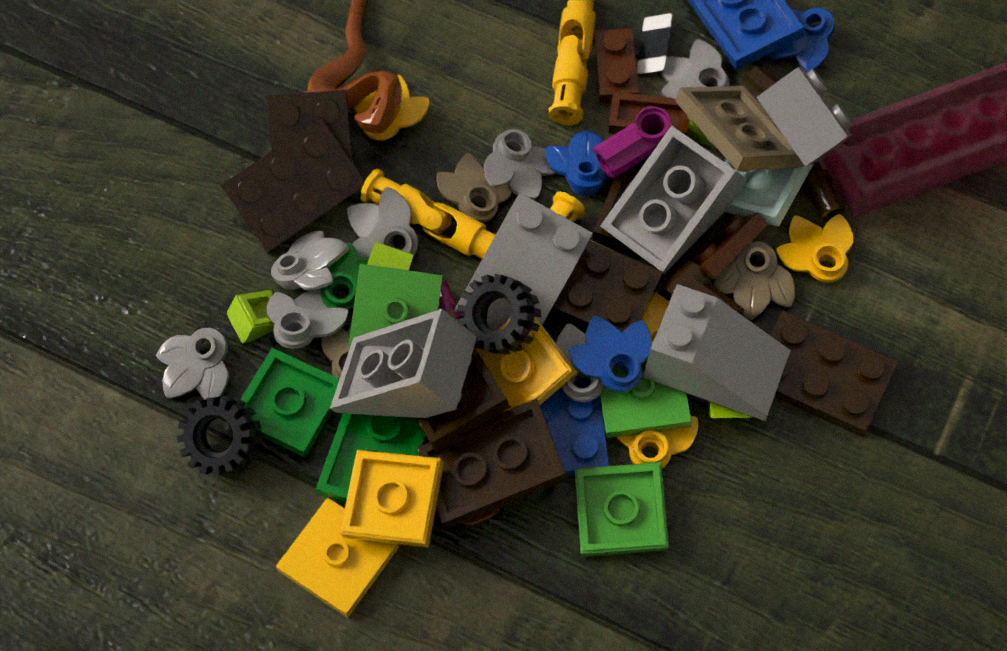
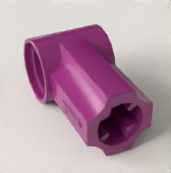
(632, 143)

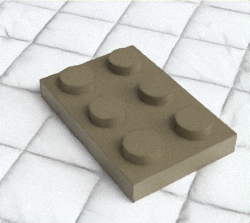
(738, 127)

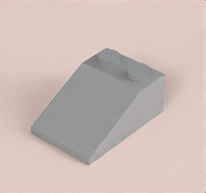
(805, 115)
(673, 200)
(534, 249)
(716, 354)
(406, 368)

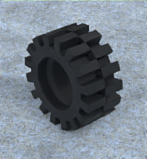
(521, 319)
(196, 435)

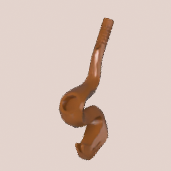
(334, 74)

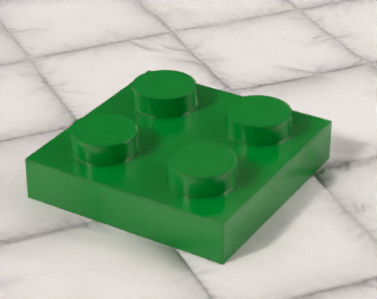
(290, 401)

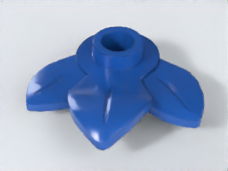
(814, 46)
(578, 163)
(611, 349)

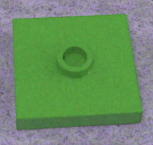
(391, 296)
(643, 408)
(621, 509)

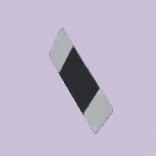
(654, 43)

